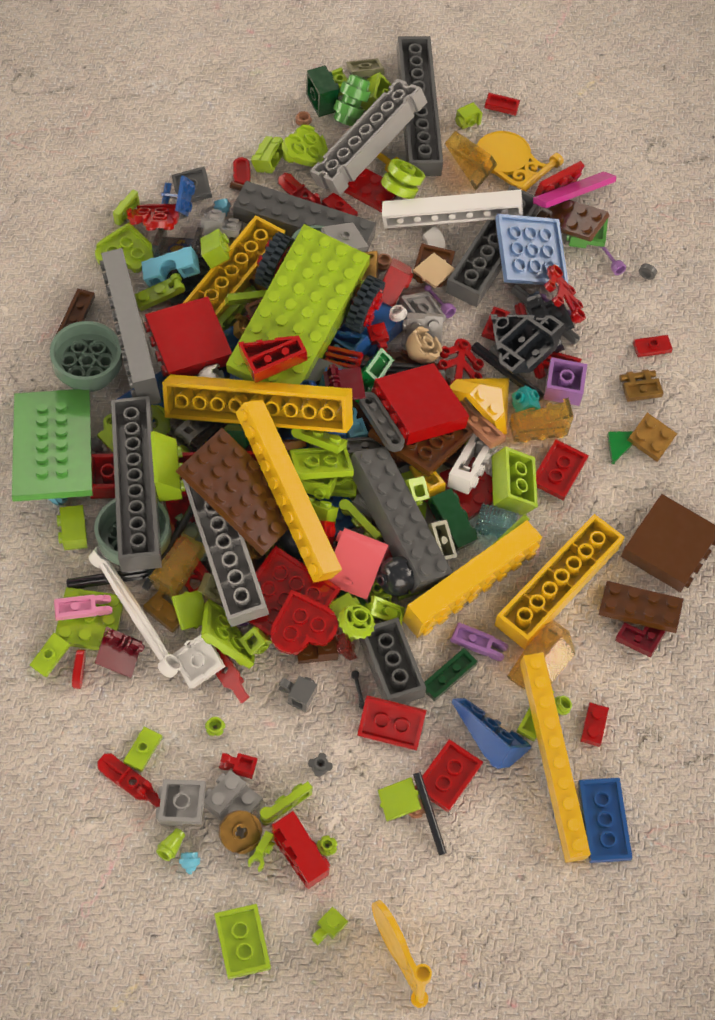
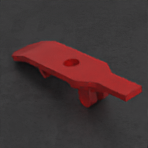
(294, 188)
(232, 678)
(122, 775)

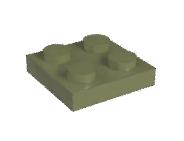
(365, 67)

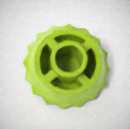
(356, 621)

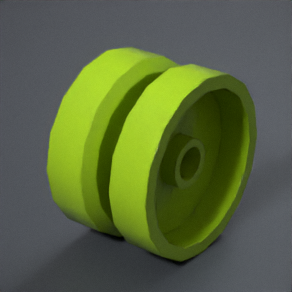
(402, 179)

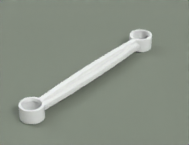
(168, 664)

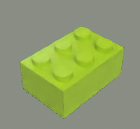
(514, 481)

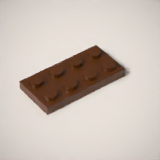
(576, 218)
(641, 607)

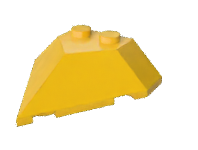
(487, 396)

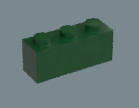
(447, 507)

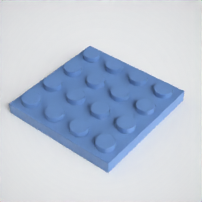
(529, 248)

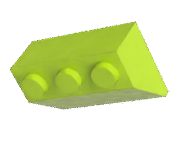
(165, 463)

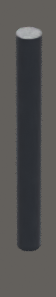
(429, 813)

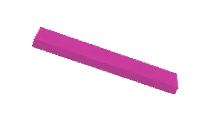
(574, 189)

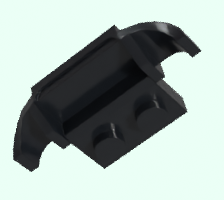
(537, 307)

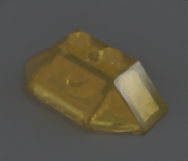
(557, 649)

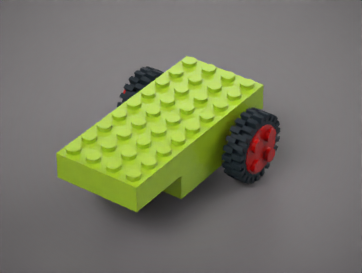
(308, 295)

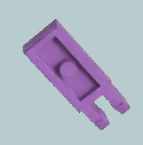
(478, 641)

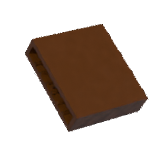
(671, 543)

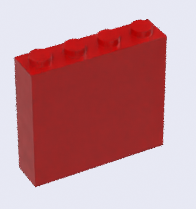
(187, 338)
(421, 403)

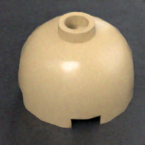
(422, 346)

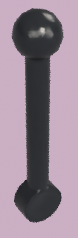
(355, 675)

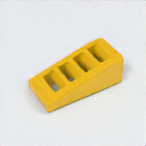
(434, 487)

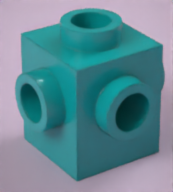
(525, 399)

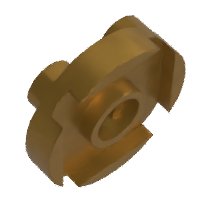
(251, 837)

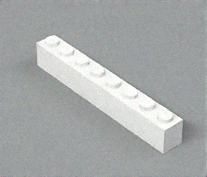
(451, 209)

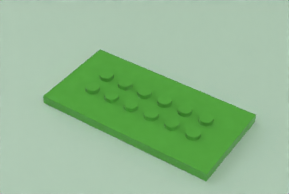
(52, 445)

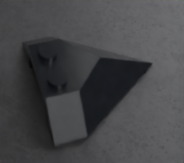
(525, 340)

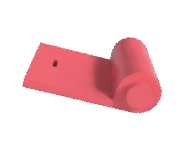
(359, 560)

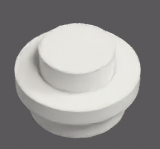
(398, 313)

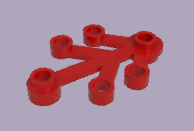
(564, 290)
(462, 348)

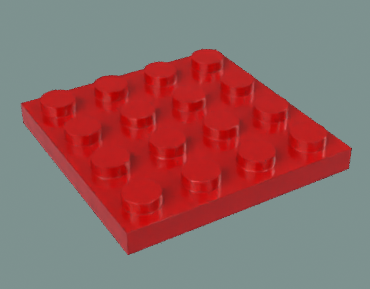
(281, 574)

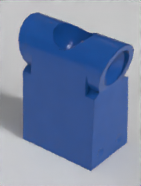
(381, 315)

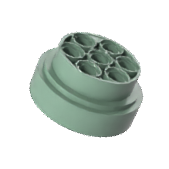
(97, 347)
(106, 530)

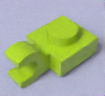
(265, 846)
(329, 925)

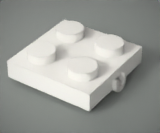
(198, 661)

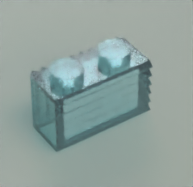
(494, 521)

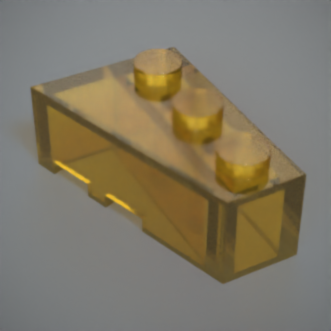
(471, 158)
(542, 423)
(177, 565)

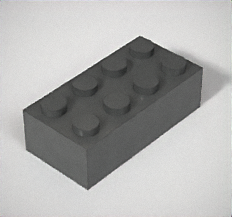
(393, 663)

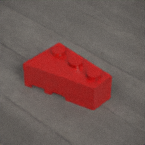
(396, 278)
(272, 356)
(300, 850)

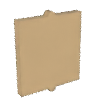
(434, 270)

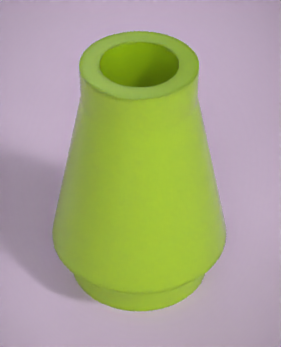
(170, 845)

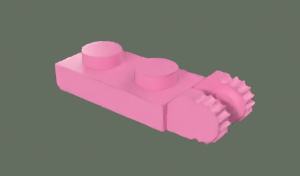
(81, 607)

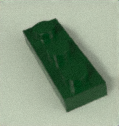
(449, 674)

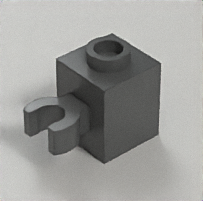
(300, 693)

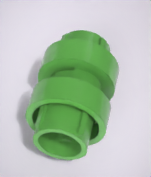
(354, 92)

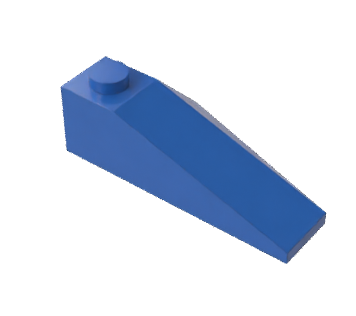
(494, 742)

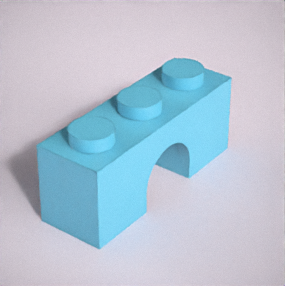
(184, 260)

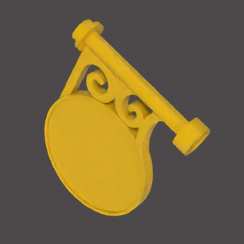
(513, 155)
(392, 936)

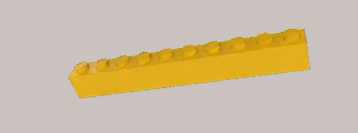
(288, 491)
(554, 758)

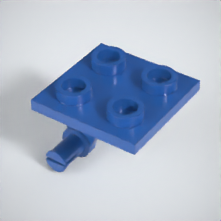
(184, 195)

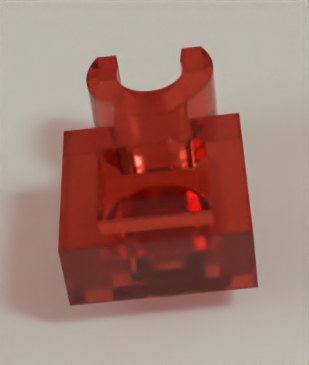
(345, 647)

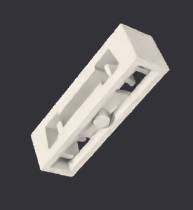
(459, 476)

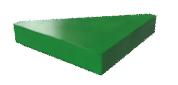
(618, 444)

